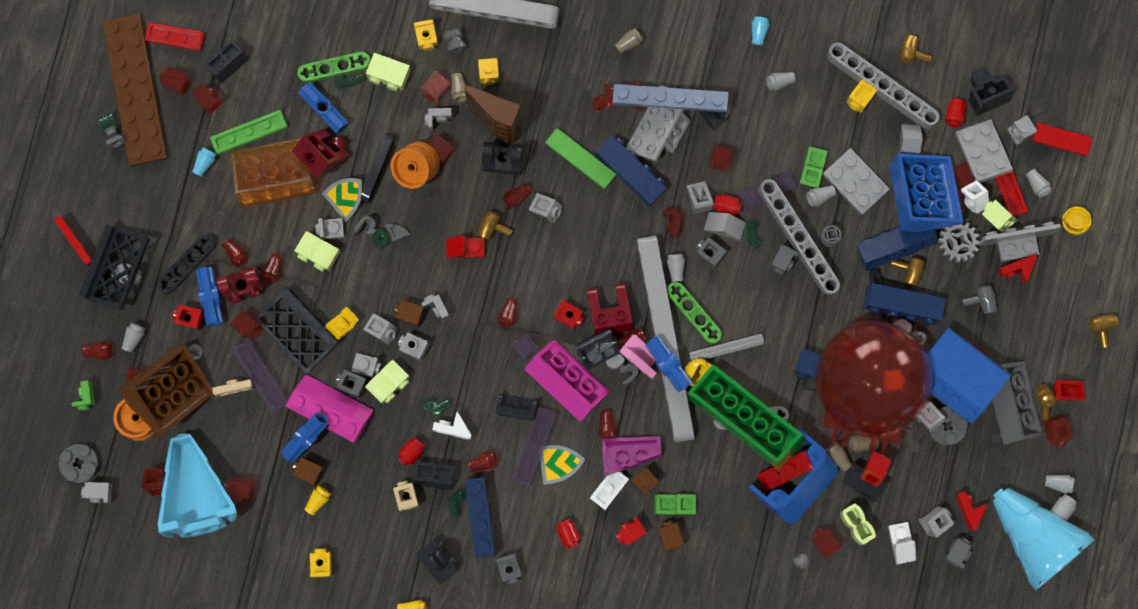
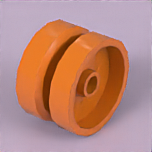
(415, 165)
(127, 424)

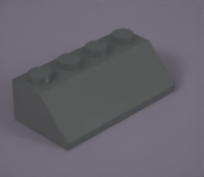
(1017, 407)

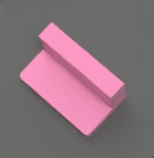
(639, 355)

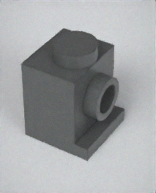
(709, 244)
(783, 260)
(359, 383)
(958, 552)
(506, 561)

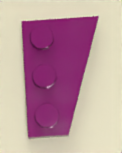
(628, 452)

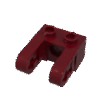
(317, 156)
(229, 285)
(617, 318)

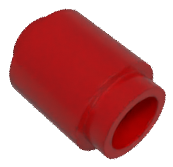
(955, 113)
(727, 204)
(410, 452)
(568, 534)

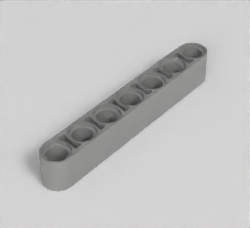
(506, 10)
(892, 86)
(807, 242)

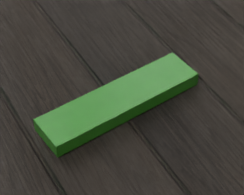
(248, 132)
(580, 158)

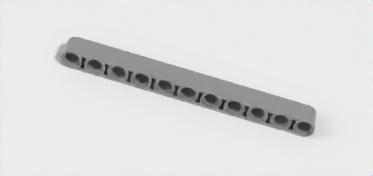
(663, 326)

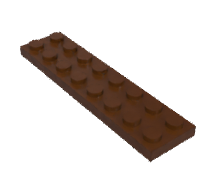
(134, 90)

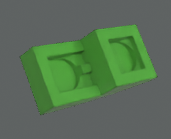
(813, 167)
(675, 504)

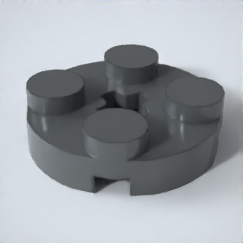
(953, 436)
(72, 472)

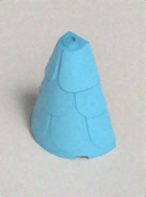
(192, 493)
(1038, 536)

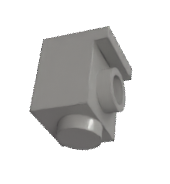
(1022, 130)
(416, 352)
(97, 492)
(936, 528)

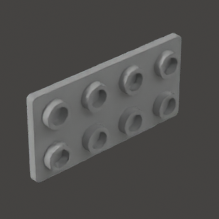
(658, 130)
(1018, 244)

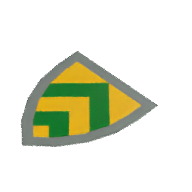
(344, 196)
(559, 463)

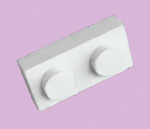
(609, 489)

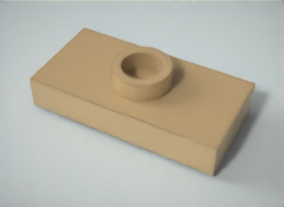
(232, 387)

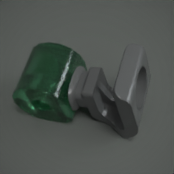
(109, 125)
(379, 236)

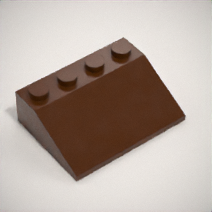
(497, 114)
(167, 390)

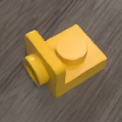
(488, 71)
(861, 96)
(342, 323)

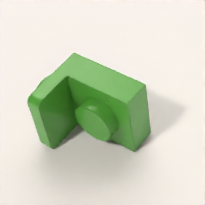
(87, 394)

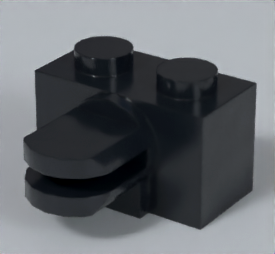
(988, 92)
(866, 489)
(437, 561)

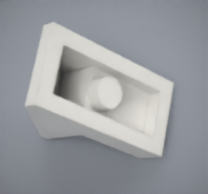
(457, 430)
(902, 543)

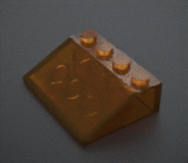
(270, 174)

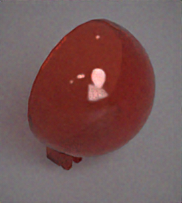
(872, 382)

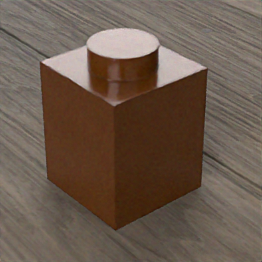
(409, 313)
(307, 471)
(645, 481)
(670, 536)

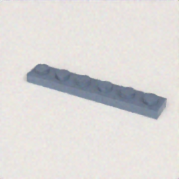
(670, 98)

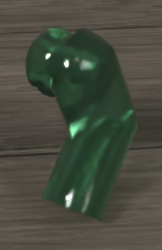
(350, 82)
(750, 234)
(434, 407)
(455, 501)

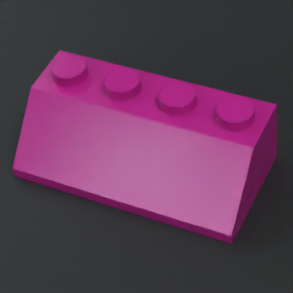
(567, 380)
(343, 413)

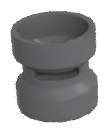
(454, 41)
(830, 236)

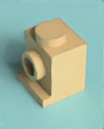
(405, 504)

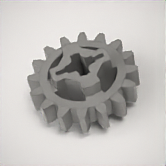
(951, 238)

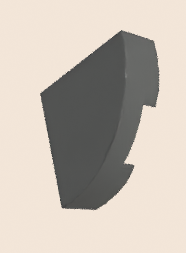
(396, 232)

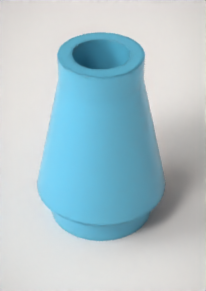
(759, 30)
(203, 161)

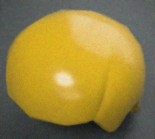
(1076, 221)
(696, 369)

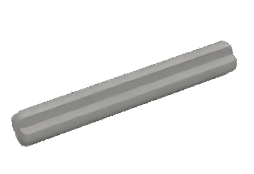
(728, 347)

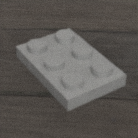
(983, 151)
(856, 181)

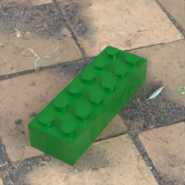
(746, 417)

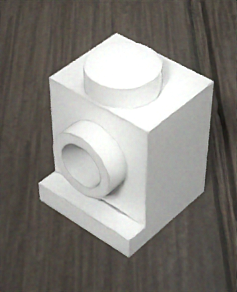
(975, 196)

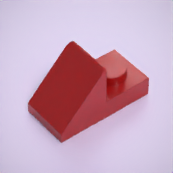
(464, 247)
(1023, 267)
(1068, 390)
(971, 516)

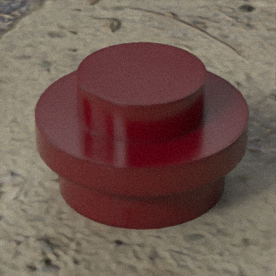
(338, 143)

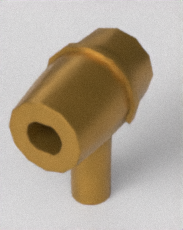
(909, 51)
(491, 223)
(913, 269)
(1101, 325)
(1046, 398)

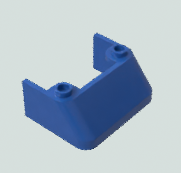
(792, 507)

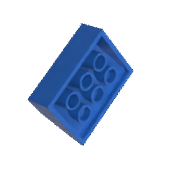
(925, 192)
(964, 376)

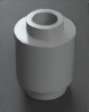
(1064, 507)

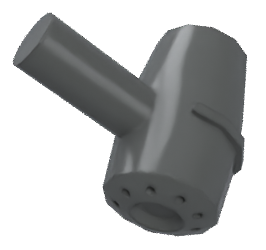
(985, 297)

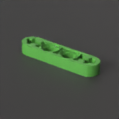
(334, 70)
(697, 310)

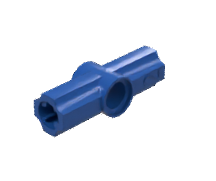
(315, 100)
(209, 296)
(668, 364)
(305, 437)

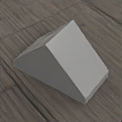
(910, 139)
(700, 197)
(724, 225)

